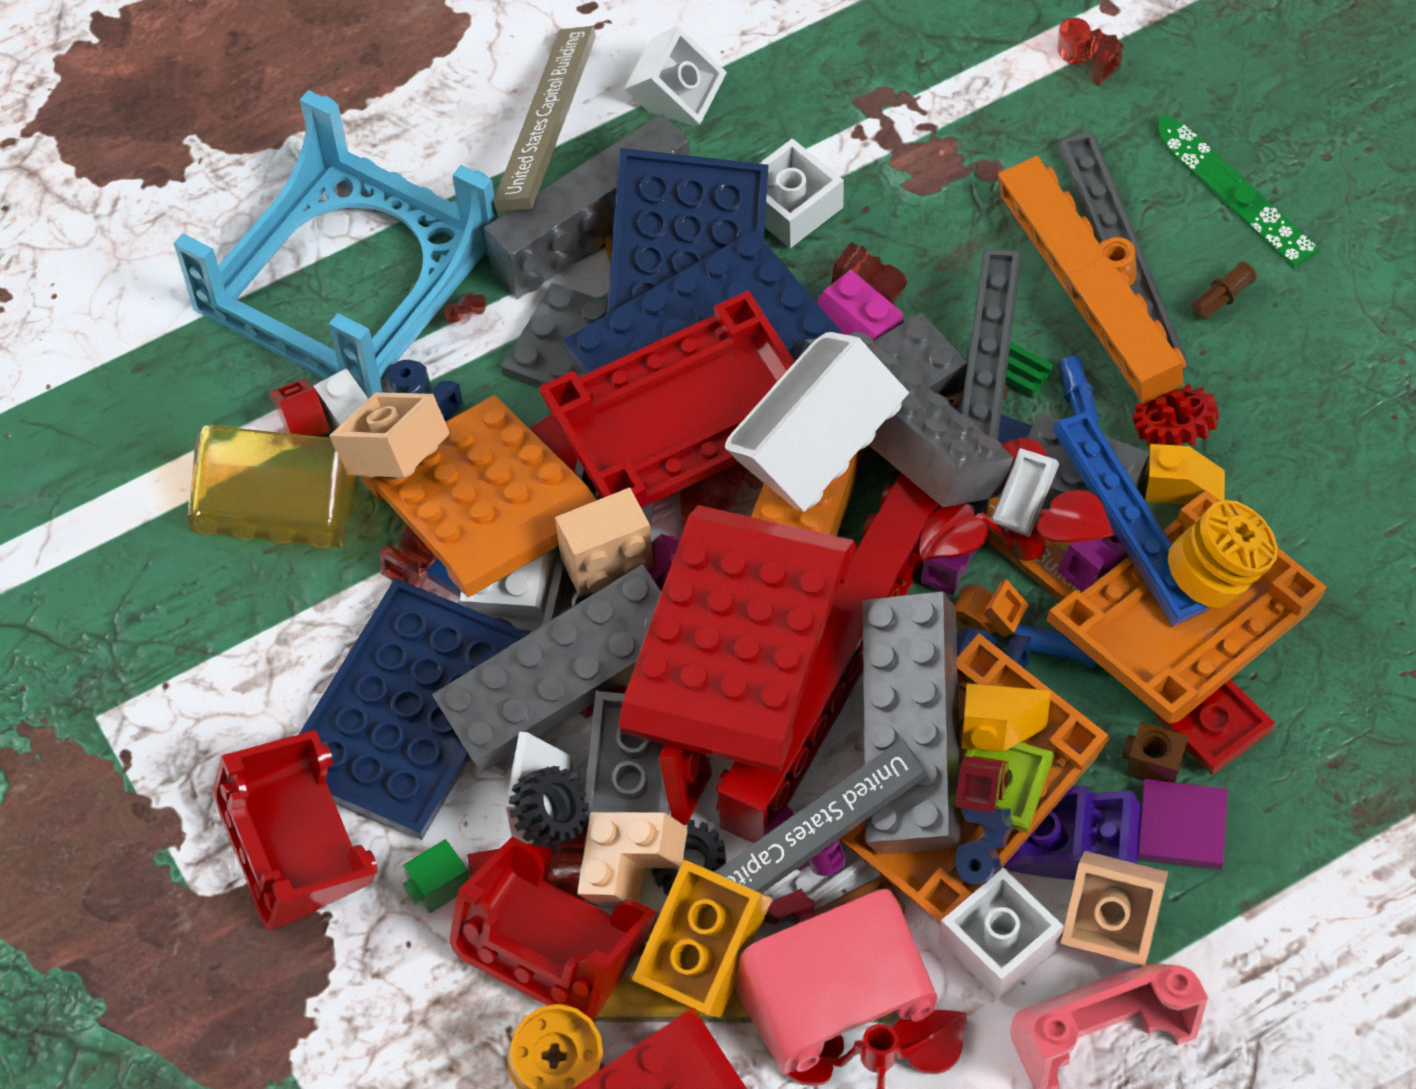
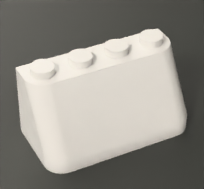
(817, 418)

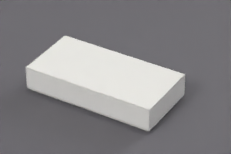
(1024, 492)

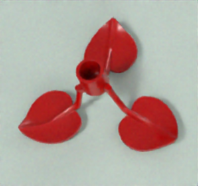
(1071, 518)
(929, 1045)

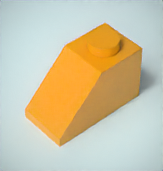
(1181, 475)
(1002, 716)

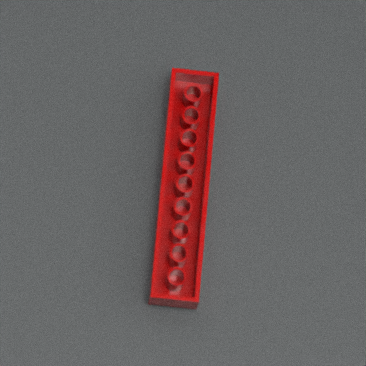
(880, 568)

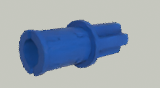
(1077, 388)

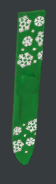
(1235, 192)

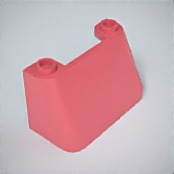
(833, 978)
(1161, 994)

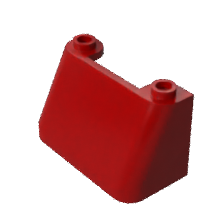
(288, 828)
(543, 936)

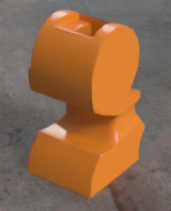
(989, 611)

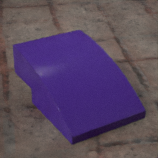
(1079, 823)

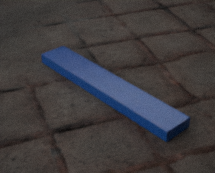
(1126, 512)

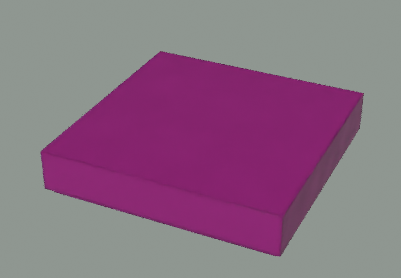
(1182, 824)

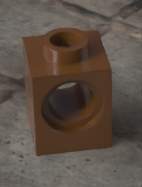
(1160, 740)

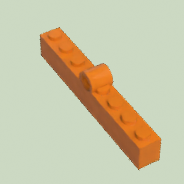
(1094, 278)

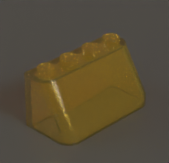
(270, 487)

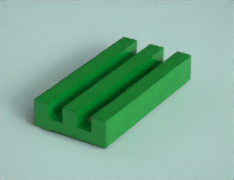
(1028, 365)

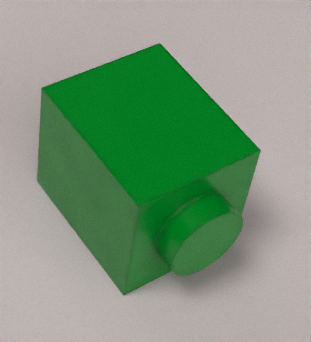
(435, 876)

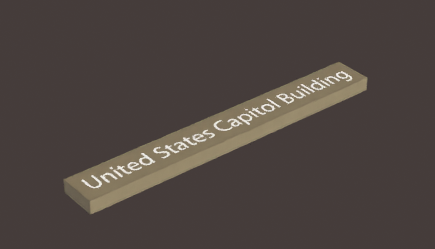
(545, 119)

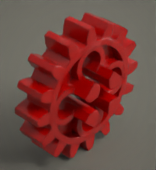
(1194, 413)

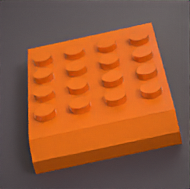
(485, 496)
(1182, 664)
(932, 876)

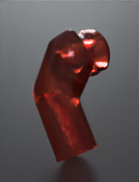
(462, 310)

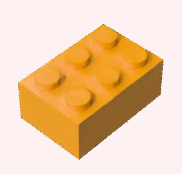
(701, 938)

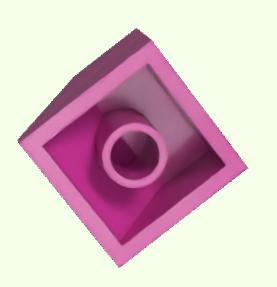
(859, 307)

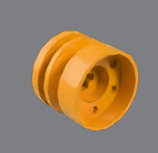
(1222, 554)
(557, 1029)

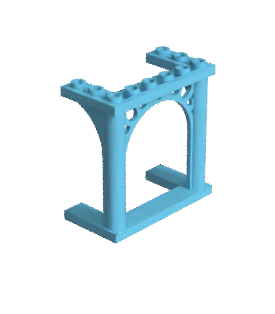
(319, 168)

